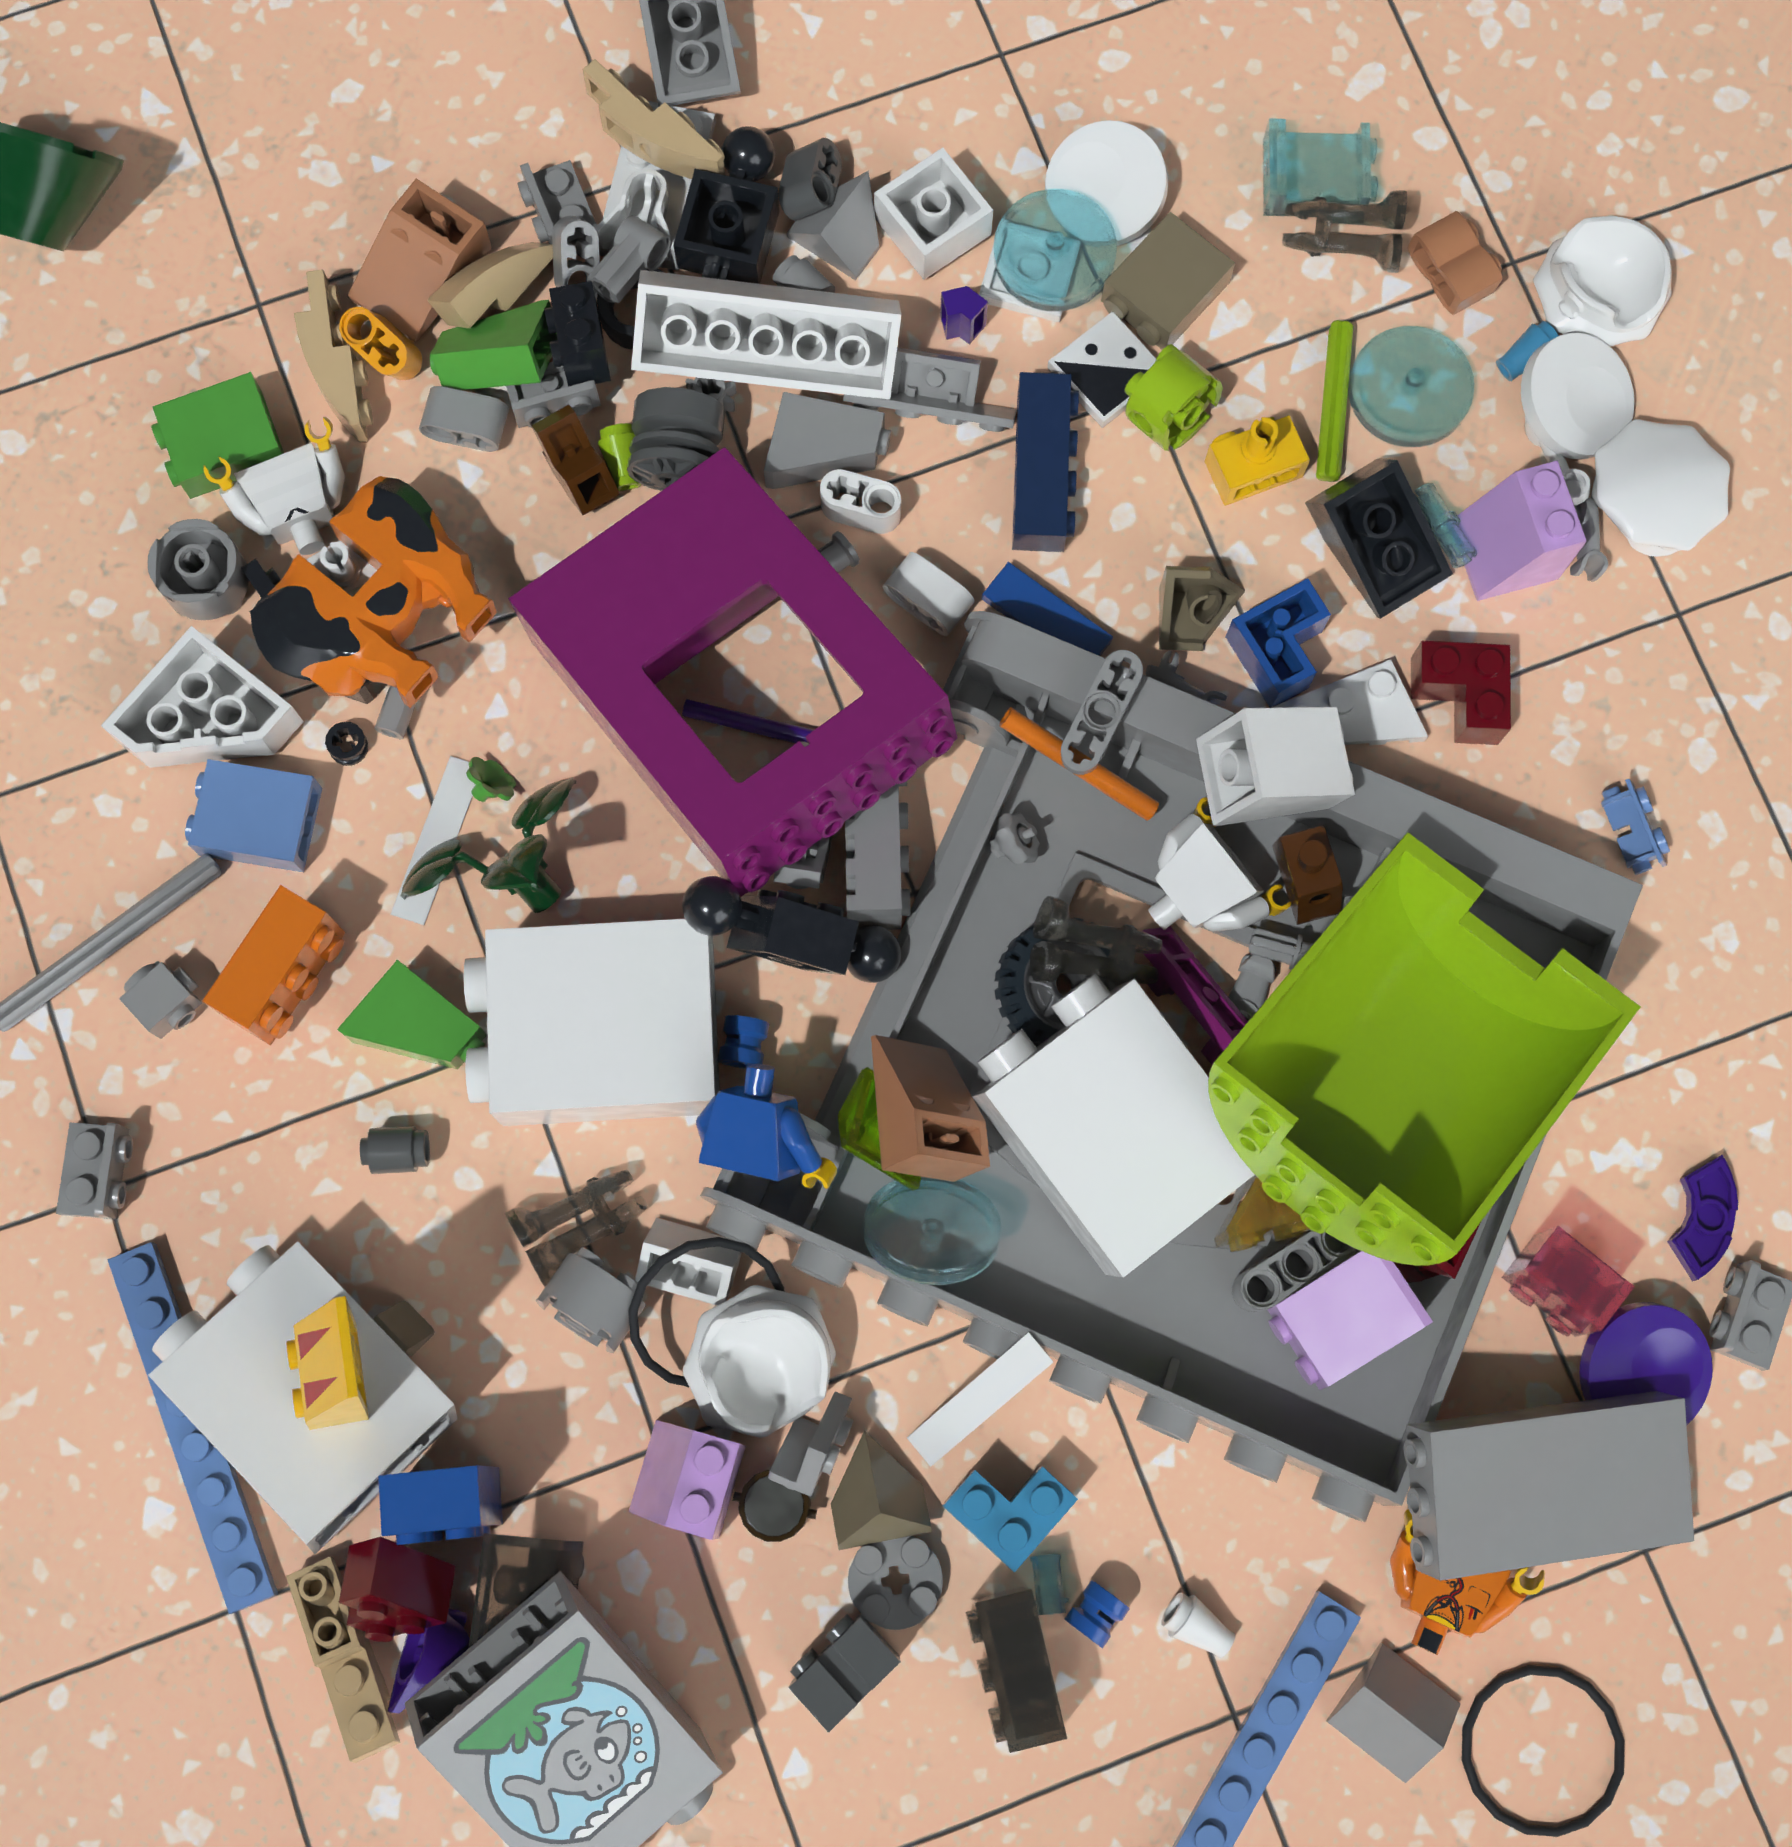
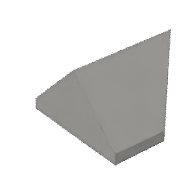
(844, 232)

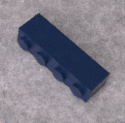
(1042, 462)

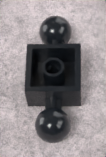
(731, 217)
(791, 930)

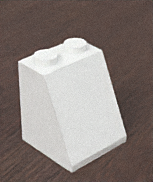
(1274, 763)

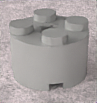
(198, 570)
(590, 1299)

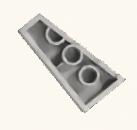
(877, 862)

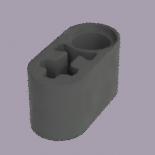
(810, 179)

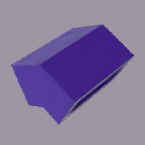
(963, 313)

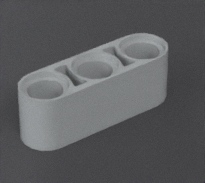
(1278, 1280)

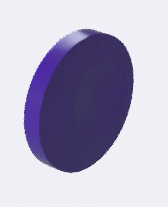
(1648, 1351)

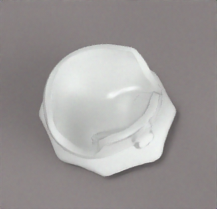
(1605, 280)
(1661, 486)
(759, 1361)

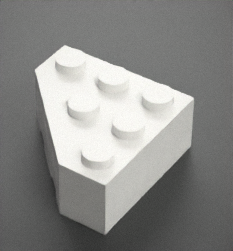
(200, 709)

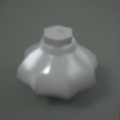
(1015, 839)

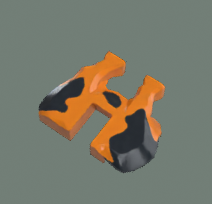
(341, 640)

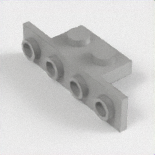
(940, 388)

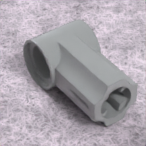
(634, 249)

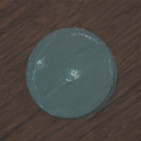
(1054, 249)
(1411, 386)
(932, 1233)

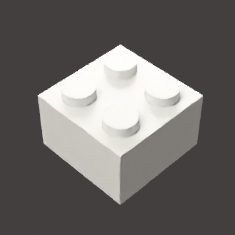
(933, 213)

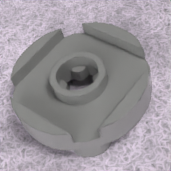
(917, 1597)

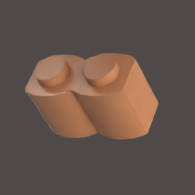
(1455, 262)

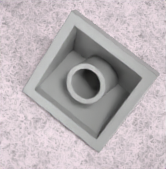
(1395, 1714)

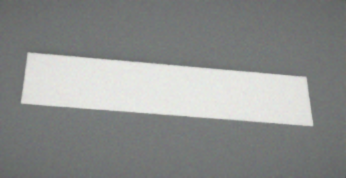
(440, 826)
(980, 1399)

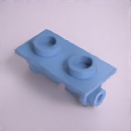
(1643, 843)

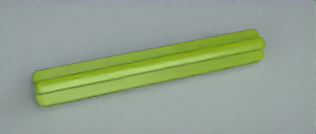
(1334, 401)

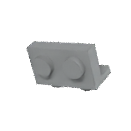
(539, 400)
(812, 1447)

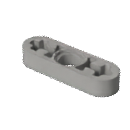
(1127, 687)

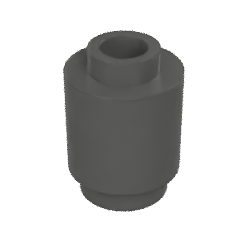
(395, 1149)

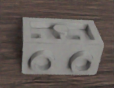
(554, 194)
(94, 1170)
(1751, 1315)

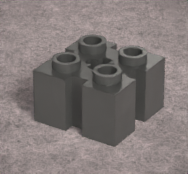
(844, 1671)

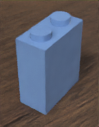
(254, 815)

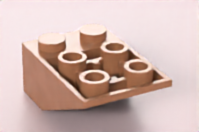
(414, 254)
(925, 1113)

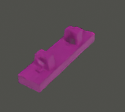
(1199, 992)

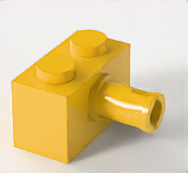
(1256, 459)

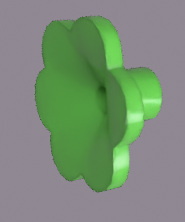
(490, 780)

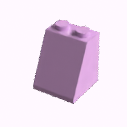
(1522, 532)
(1347, 1318)
(687, 1480)

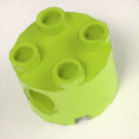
(1171, 398)

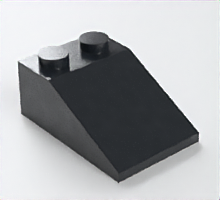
(1380, 535)

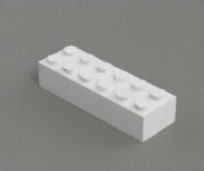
(765, 334)

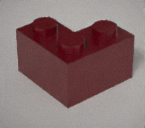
(1472, 677)
(394, 1589)

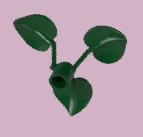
(518, 871)

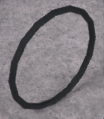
(658, 1265)
(1615, 1780)

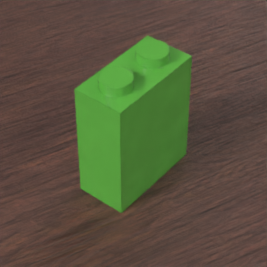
(213, 423)

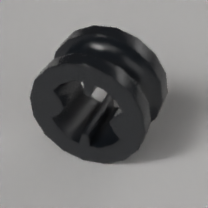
(346, 758)

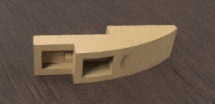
(653, 135)
(330, 359)
(344, 1660)

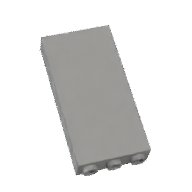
(1548, 1484)

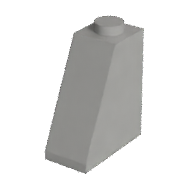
(822, 437)

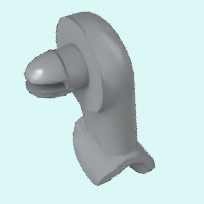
(1589, 557)
(1166, 674)
(1252, 984)

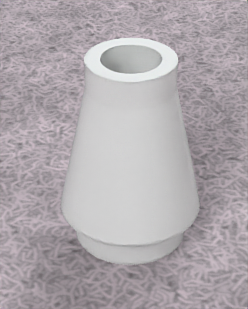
(1196, 1625)

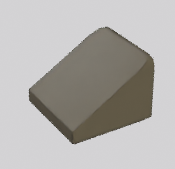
(405, 1327)

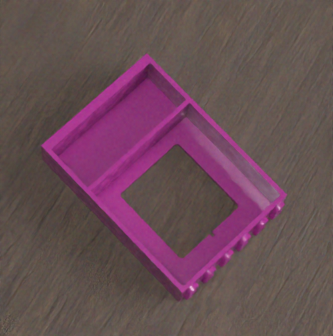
(673, 585)

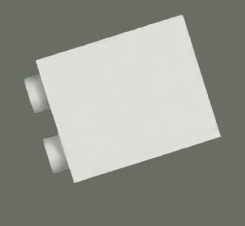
(594, 1022)
(1112, 1123)
(238, 1393)

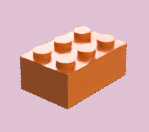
(276, 966)

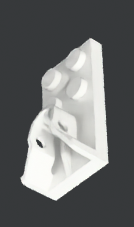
(649, 192)

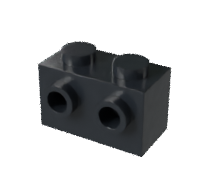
(579, 334)

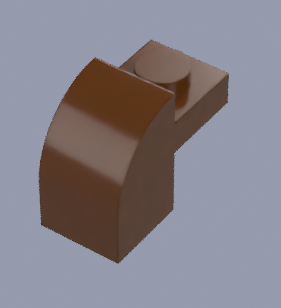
(574, 460)

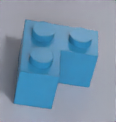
(1013, 1526)

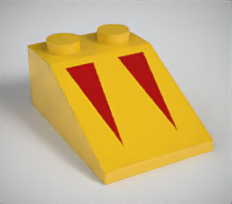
(328, 1366)

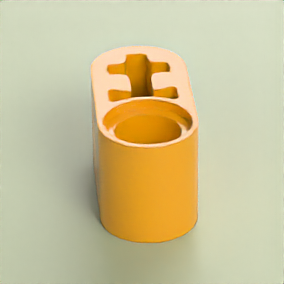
(382, 335)

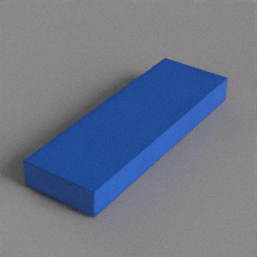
(1031, 604)

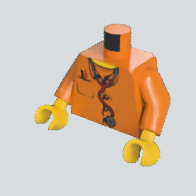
(1456, 1604)

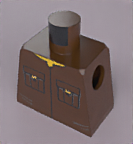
(1308, 871)

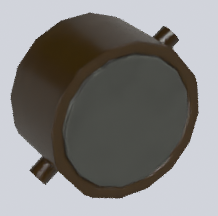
(772, 1509)

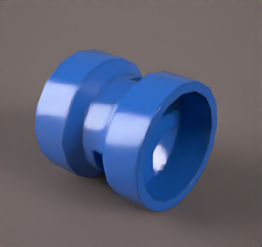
(743, 1041)
(1096, 1625)

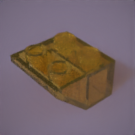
(1255, 1217)

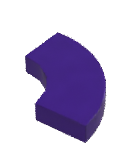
(1708, 1218)

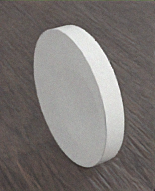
(1115, 169)
(1576, 394)

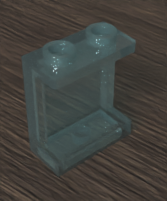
(1316, 165)

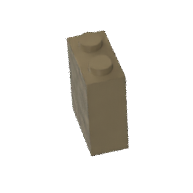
(1167, 282)

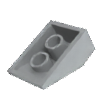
(689, 50)

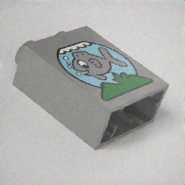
(562, 1731)

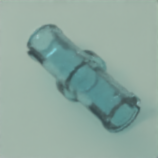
(1445, 526)

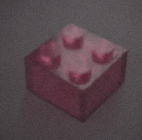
(1566, 1283)

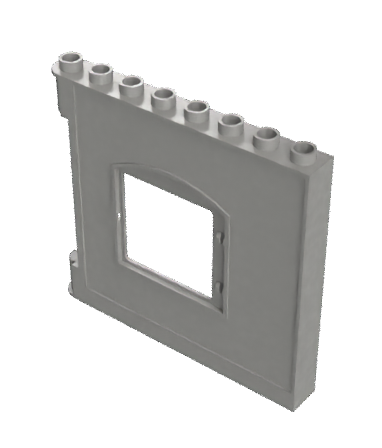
(1173, 1319)

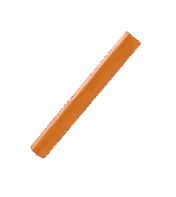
(1100, 778)

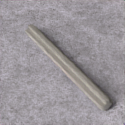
(107, 940)

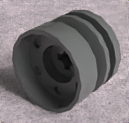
(673, 434)

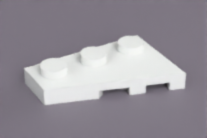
(1369, 705)

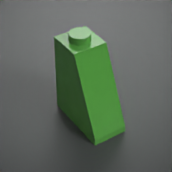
(495, 350)
(412, 1021)

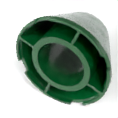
(49, 186)

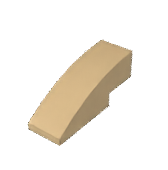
(490, 283)

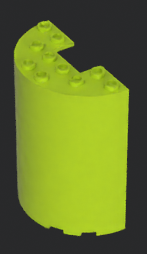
(1410, 1064)

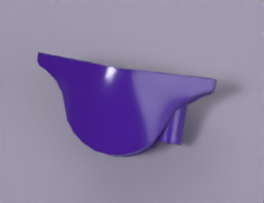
(427, 1656)

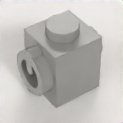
(161, 998)

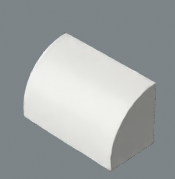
(697, 1274)

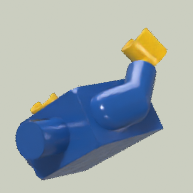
(760, 1133)

